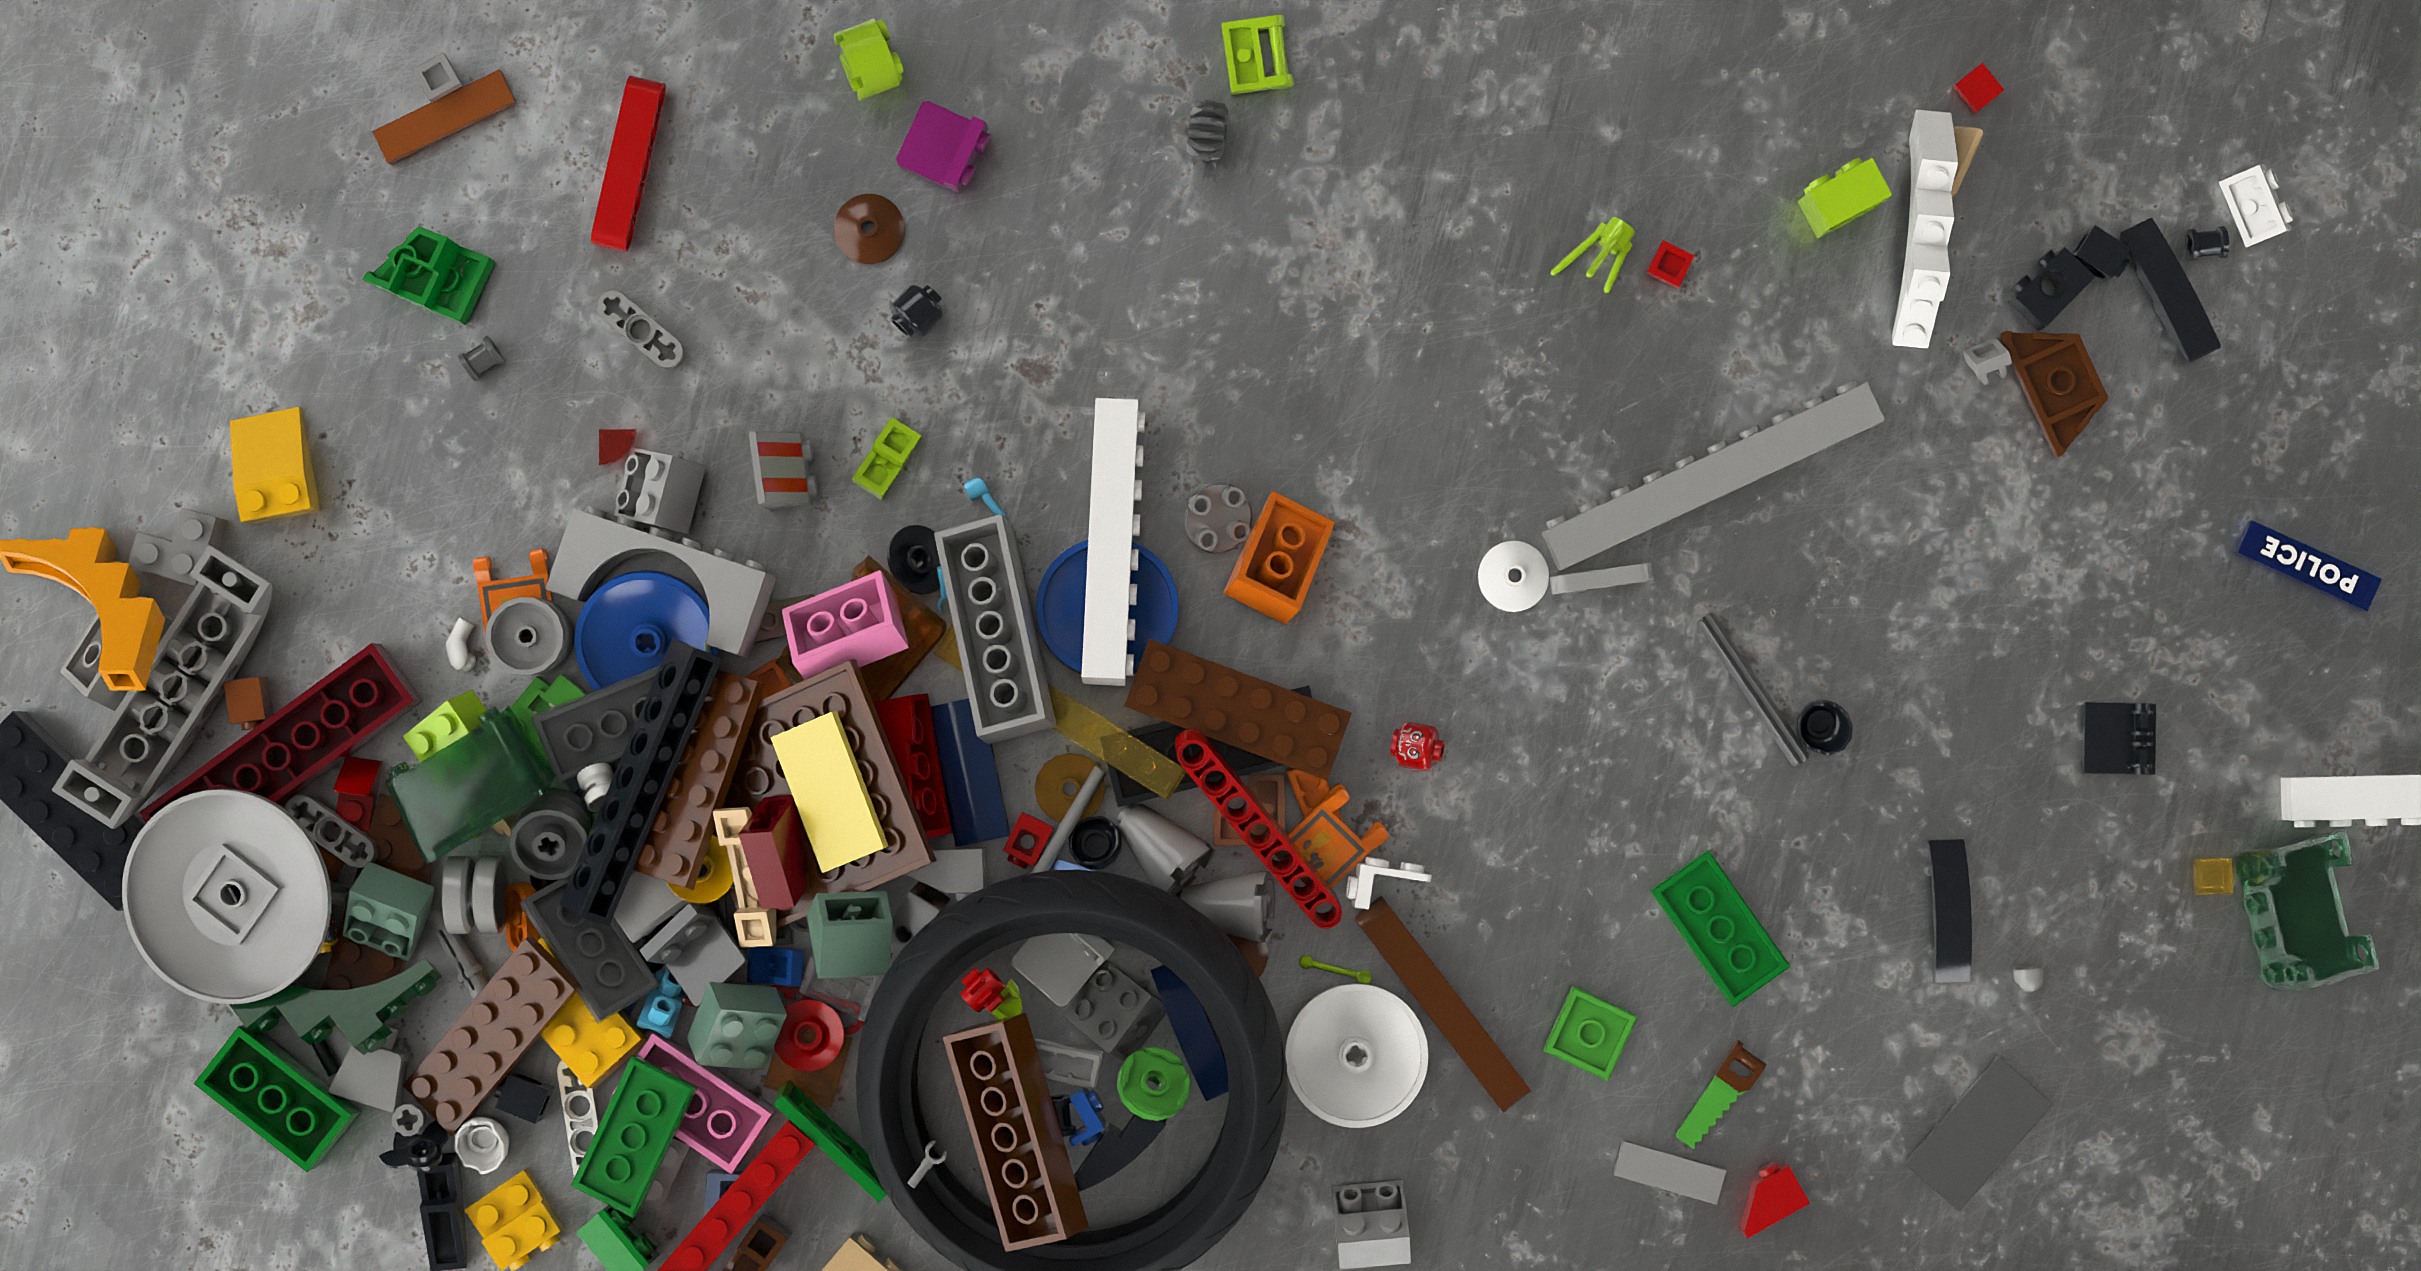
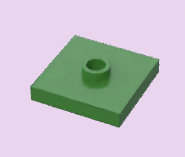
(1590, 1033)

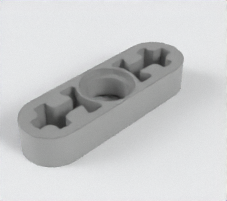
(627, 305)
(1602, 578)
(359, 838)

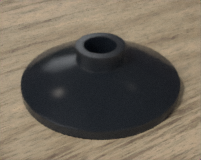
(919, 544)

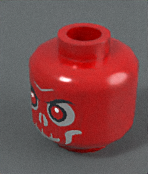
(1417, 746)

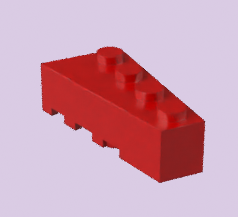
(914, 745)

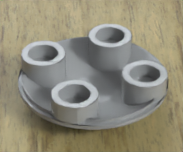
(1218, 517)

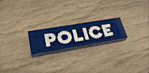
(2308, 566)

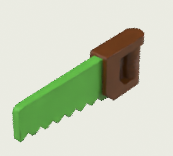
(1719, 1094)

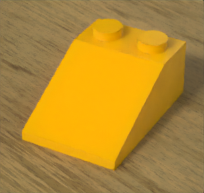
(272, 467)

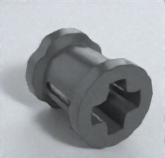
(481, 358)

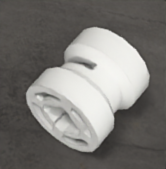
(595, 782)

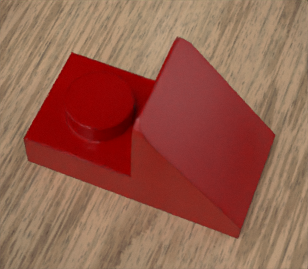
(358, 791)

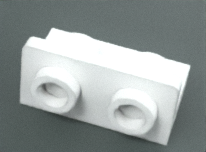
(2256, 204)

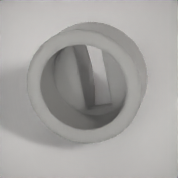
(2028, 977)

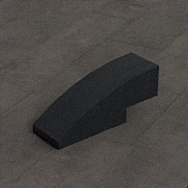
(1116, 1150)
(443, 1215)

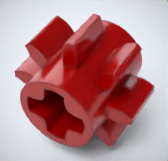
(983, 990)

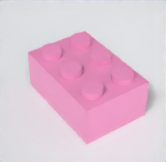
(845, 624)

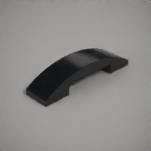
(1950, 910)

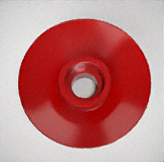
(829, 1036)

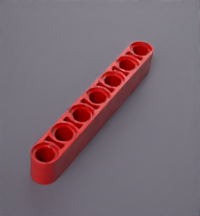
(1254, 813)

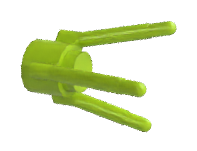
(1614, 238)

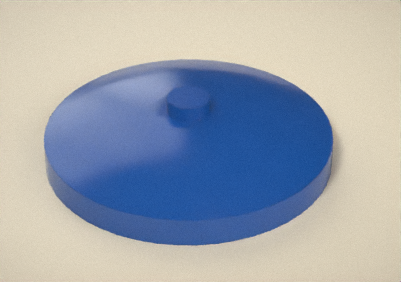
(1062, 605)
(633, 622)

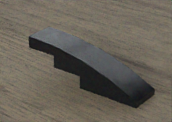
(2170, 290)

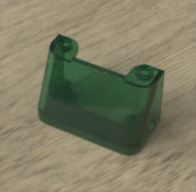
(469, 784)

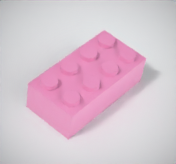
(722, 1114)

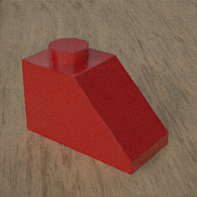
(1771, 1198)

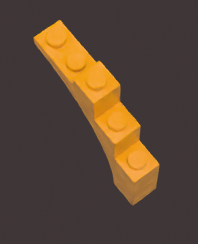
(85, 563)

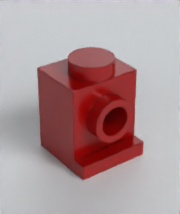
(1030, 826)

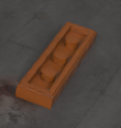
(444, 117)

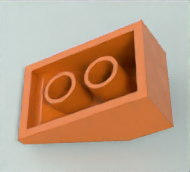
(1279, 558)

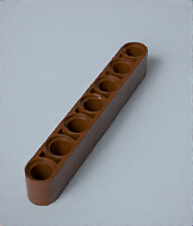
(1442, 1004)

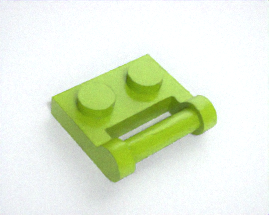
(1245, 54)

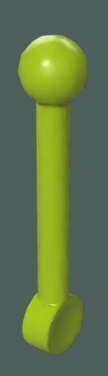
(1363, 976)

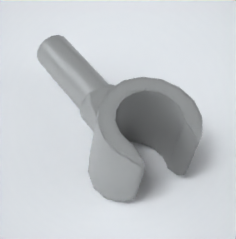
(926, 1165)

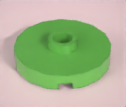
(1165, 1071)

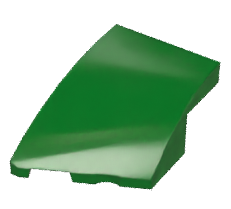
(434, 274)

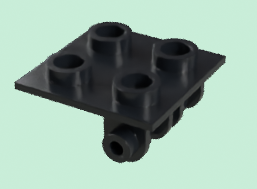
(2119, 738)

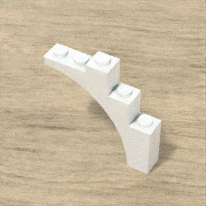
(1929, 229)

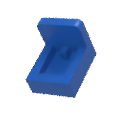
(775, 966)
(1089, 1109)

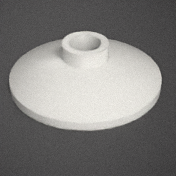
(1494, 576)

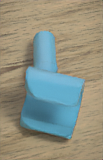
(976, 488)
(942, 590)

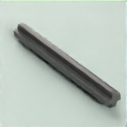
(1753, 689)

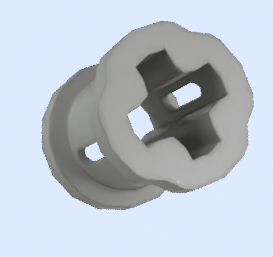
(409, 1128)

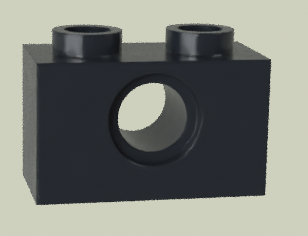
(2067, 274)

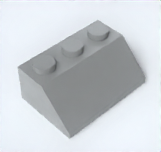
(83, 665)

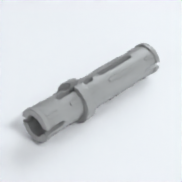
(462, 958)

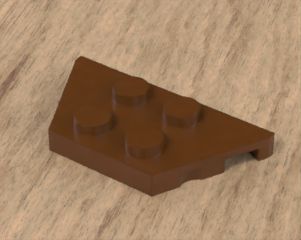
(2057, 383)

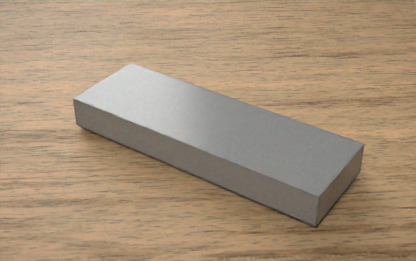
(1669, 1172)

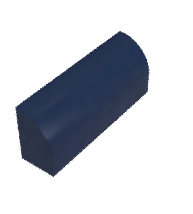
(968, 776)

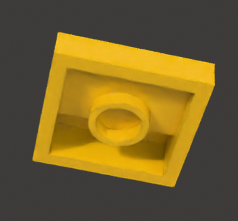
(515, 1221)

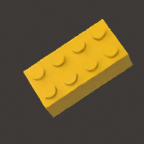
(592, 1048)

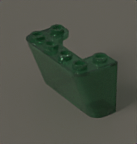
(2300, 913)

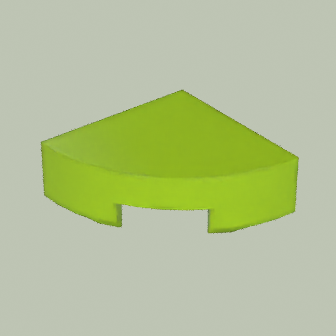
(1013, 1001)

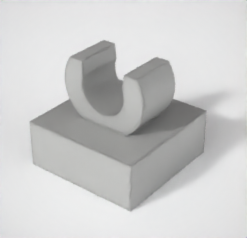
(437, 77)
(1988, 358)

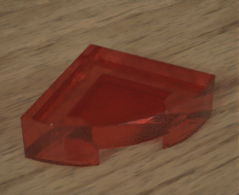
(614, 444)

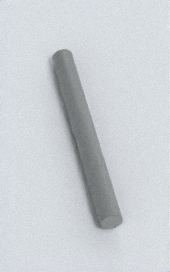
(1070, 820)

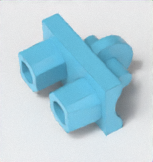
(662, 1005)

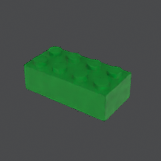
(277, 1097)

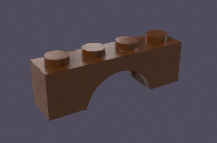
(759, 1246)

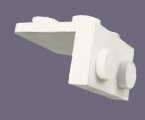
(1360, 886)
(1061, 962)

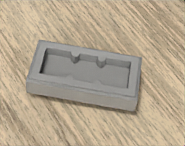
(1069, 1063)

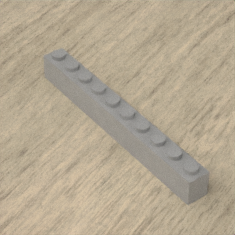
(1712, 476)

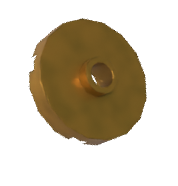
(1052, 779)

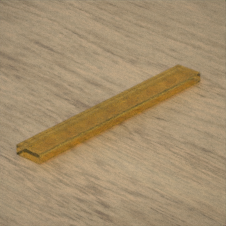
(1097, 735)

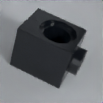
(2102, 254)
(523, 1097)

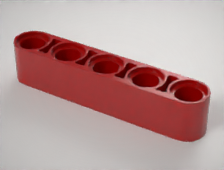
(628, 163)

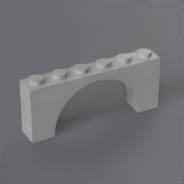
(733, 591)

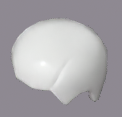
(481, 1144)

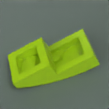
(886, 458)

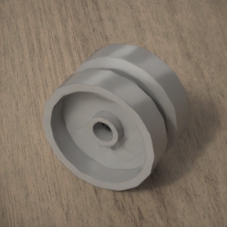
(507, 634)
(474, 894)

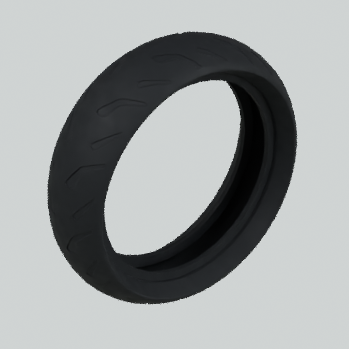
(1107, 907)

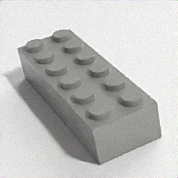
(995, 629)

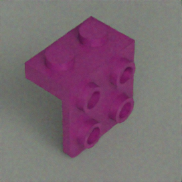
(943, 146)

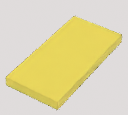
(829, 791)

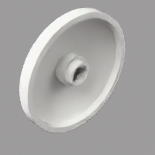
(1356, 1055)

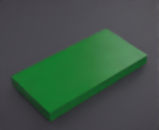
(1720, 928)
(634, 1136)
(829, 1137)

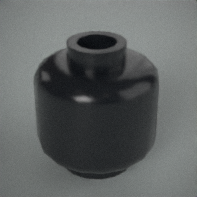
(916, 310)

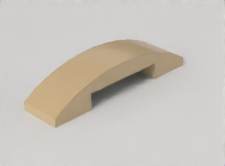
(754, 925)

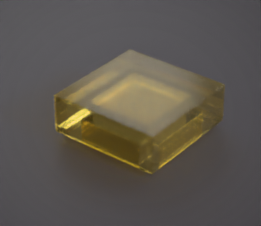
(2213, 876)

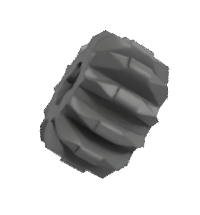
(1207, 130)

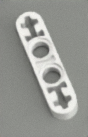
(573, 1122)

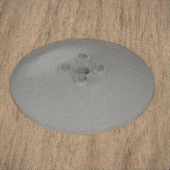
(181, 907)

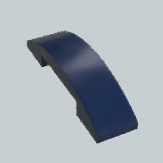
(1193, 1033)

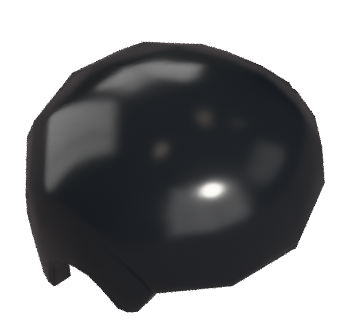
(1824, 727)
(1095, 842)

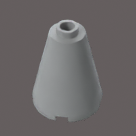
(1163, 848)
(1236, 904)

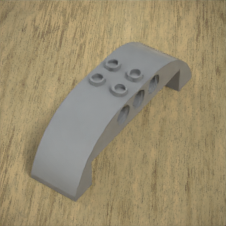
(184, 686)

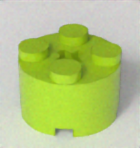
(868, 58)

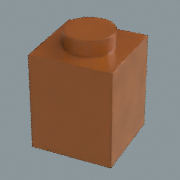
(248, 701)

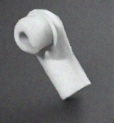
(457, 648)

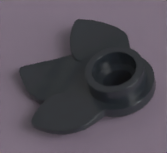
(417, 1151)

